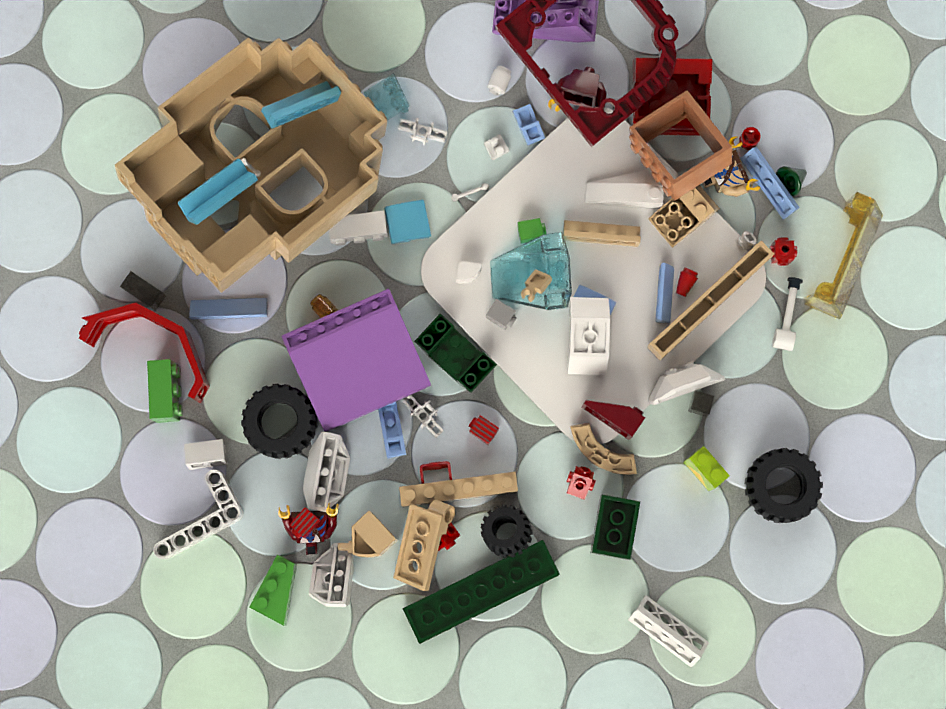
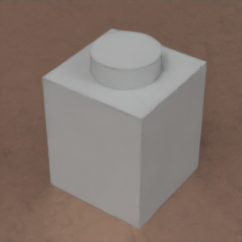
(501, 314)

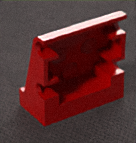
(689, 76)

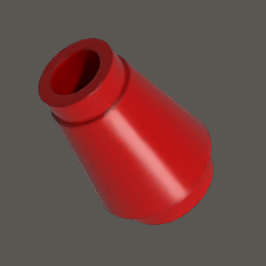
(686, 281)

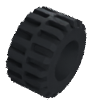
(498, 518)

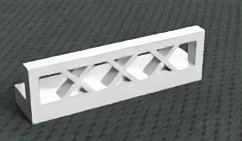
(667, 633)

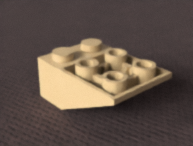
(683, 216)

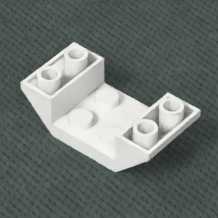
(589, 336)

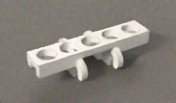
(416, 131)
(429, 417)

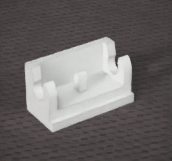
(205, 454)

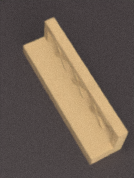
(601, 233)

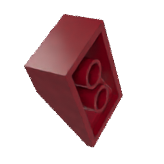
(618, 417)

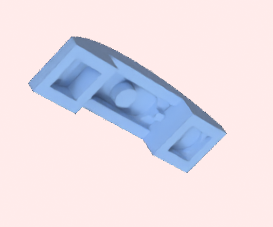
(392, 430)

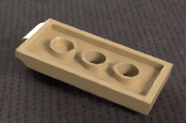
(426, 528)

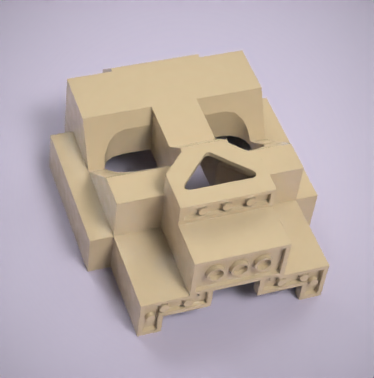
(332, 143)

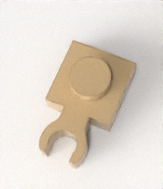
(537, 282)

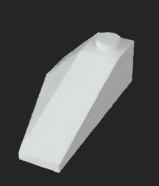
(630, 189)

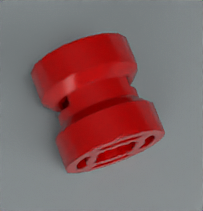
(751, 134)

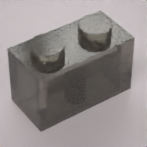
(143, 291)

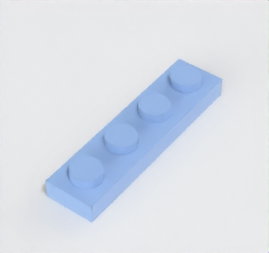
(769, 183)

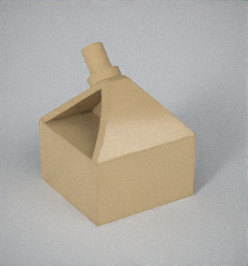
(369, 538)

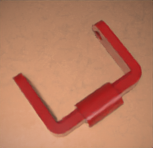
(435, 466)

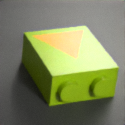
(706, 468)

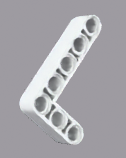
(205, 523)

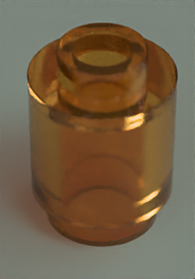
(322, 306)

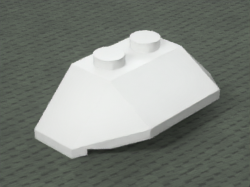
(683, 381)
(326, 472)
(332, 578)

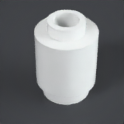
(499, 80)

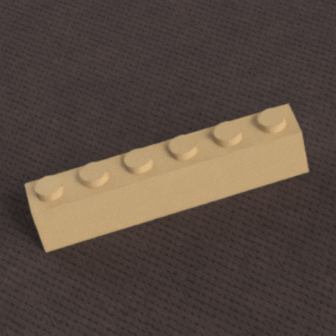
(459, 489)

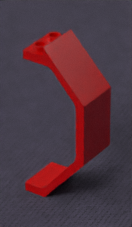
(98, 322)

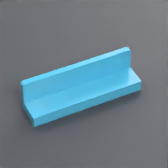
(300, 104)
(216, 192)

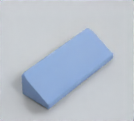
(664, 295)

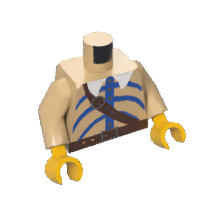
(732, 179)

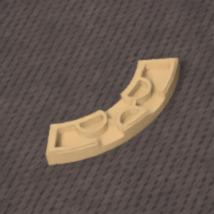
(600, 455)

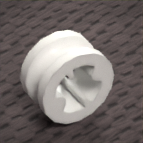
(747, 240)

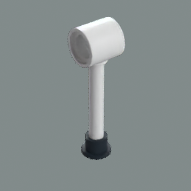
(783, 337)

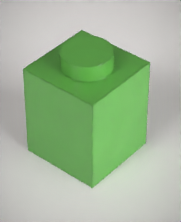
(530, 229)

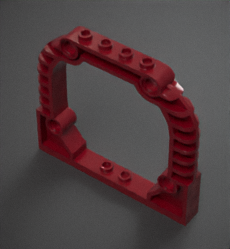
(593, 121)

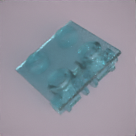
(388, 97)

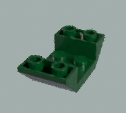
(455, 353)

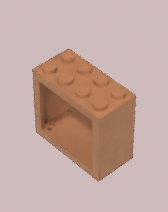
(663, 119)

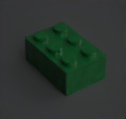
(615, 527)

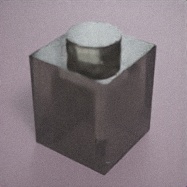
(701, 403)

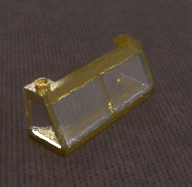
(833, 297)

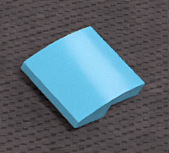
(407, 221)

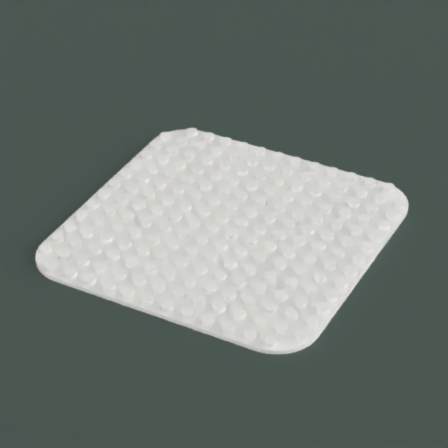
(537, 346)

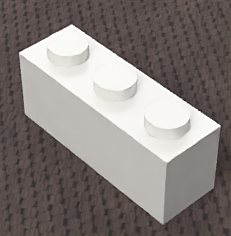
(359, 227)

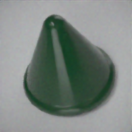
(791, 178)

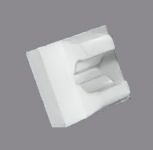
(496, 147)

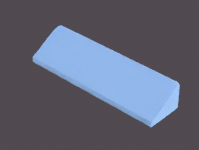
(228, 308)

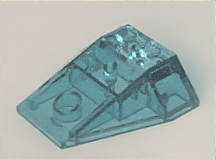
(545, 253)

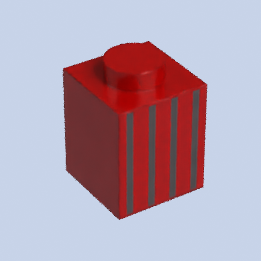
(483, 429)
(304, 523)

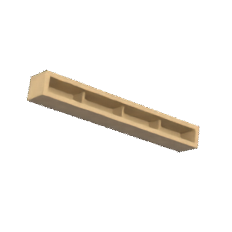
(710, 300)

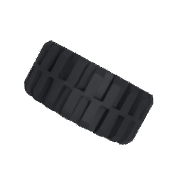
(253, 421)
(807, 476)

